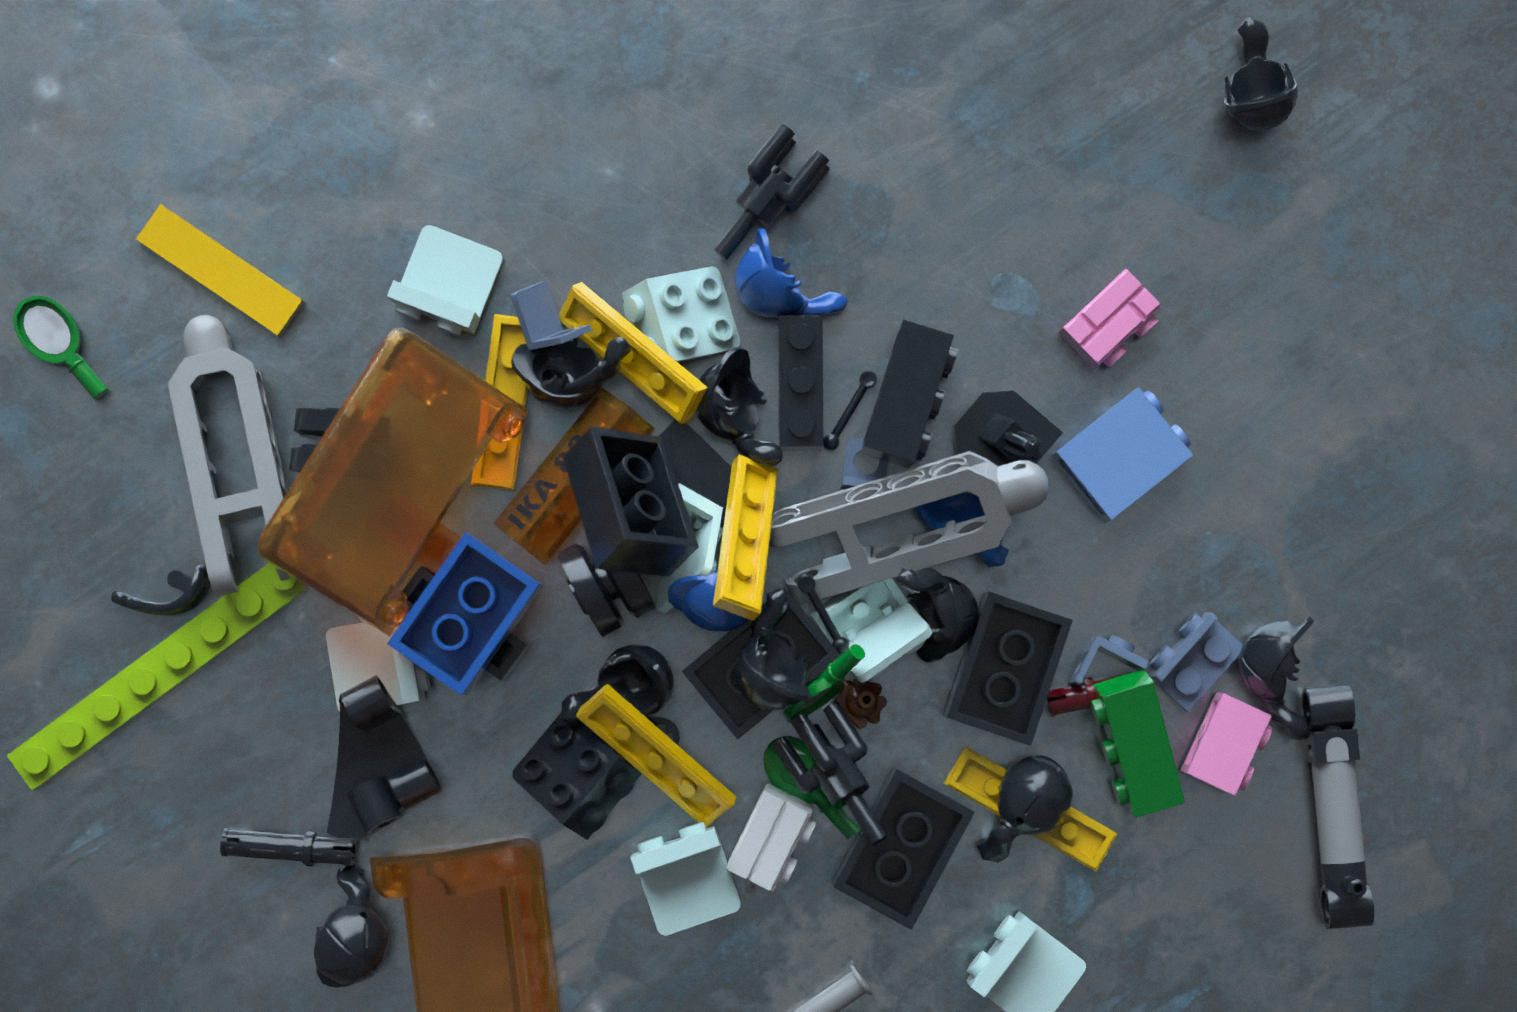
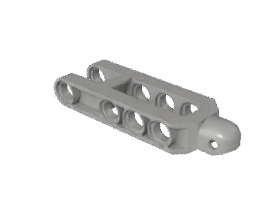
(210, 352)
(1000, 490)

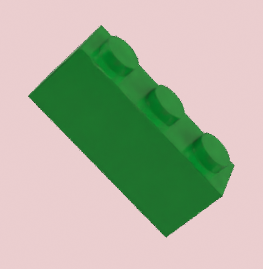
(1137, 744)

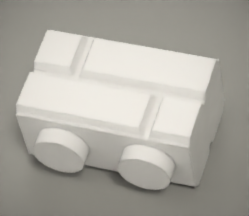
(771, 837)

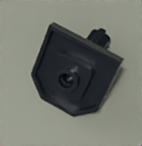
(1004, 429)

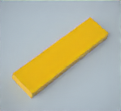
(220, 270)
(645, 365)
(500, 461)
(745, 538)
(656, 756)
(1075, 836)

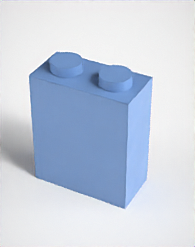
(1124, 454)

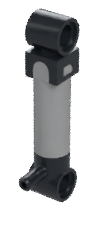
(1332, 750)

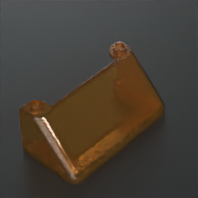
(386, 477)
(474, 925)

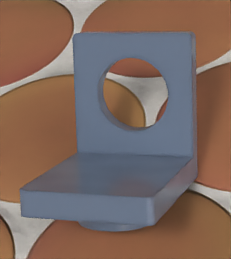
(540, 317)
(850, 475)
(1115, 648)

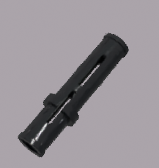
(305, 848)

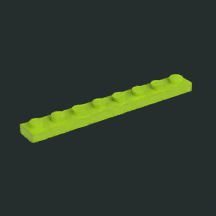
(153, 676)

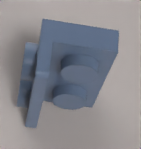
(1195, 660)

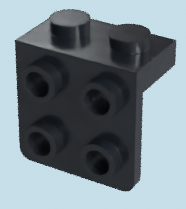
(575, 776)

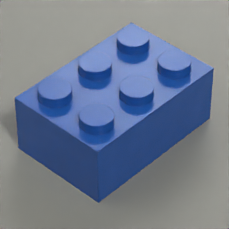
(465, 614)

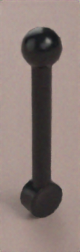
(866, 380)
(806, 585)

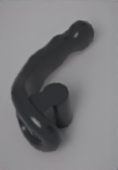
(194, 591)

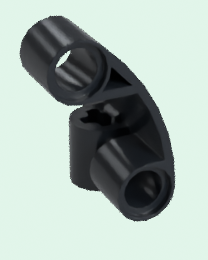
(377, 764)

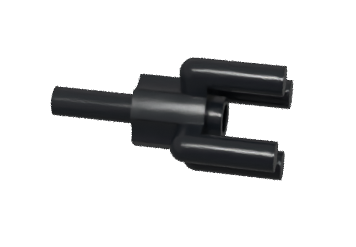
(772, 188)
(833, 767)

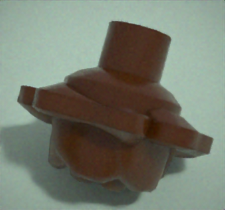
(861, 702)

